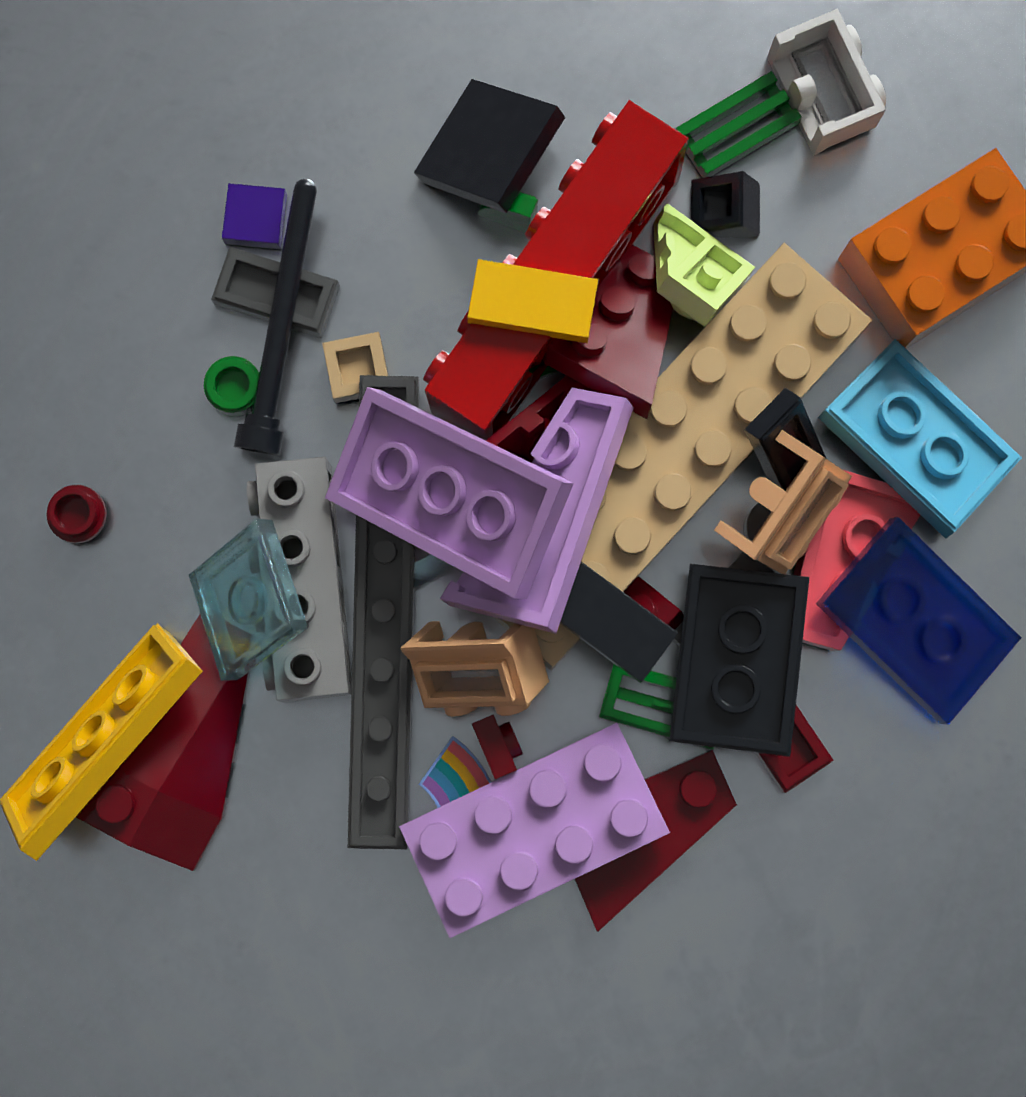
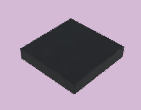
(489, 145)

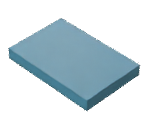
(920, 438)

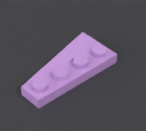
(581, 448)

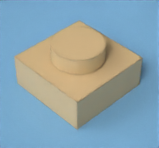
(349, 359)

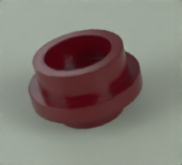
(76, 514)

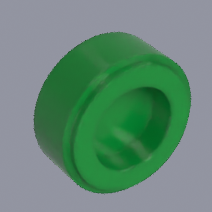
(231, 385)

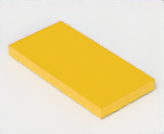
(97, 740)

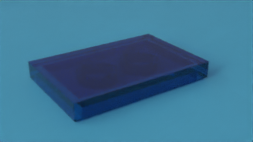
(919, 620)

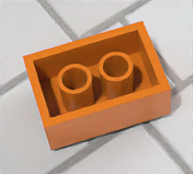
(942, 250)

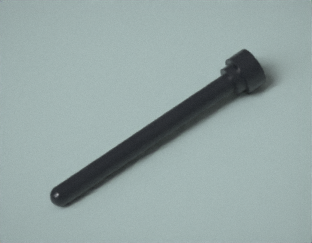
(261, 428)

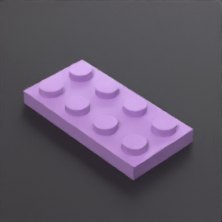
(449, 492)
(533, 830)

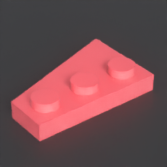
(840, 539)

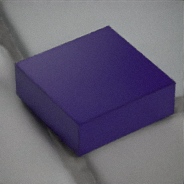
(254, 216)

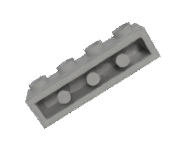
(306, 523)

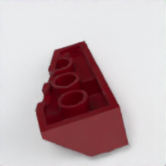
(176, 780)

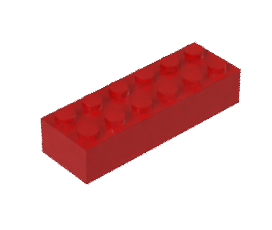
(583, 235)

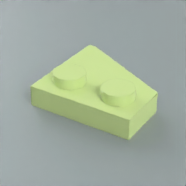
(695, 267)

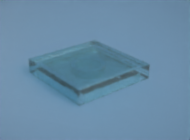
(247, 600)

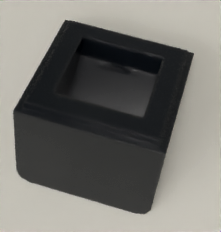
(727, 205)

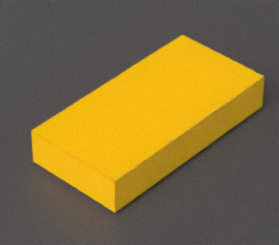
(532, 300)

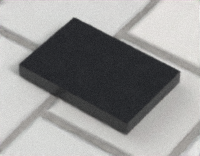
(739, 660)

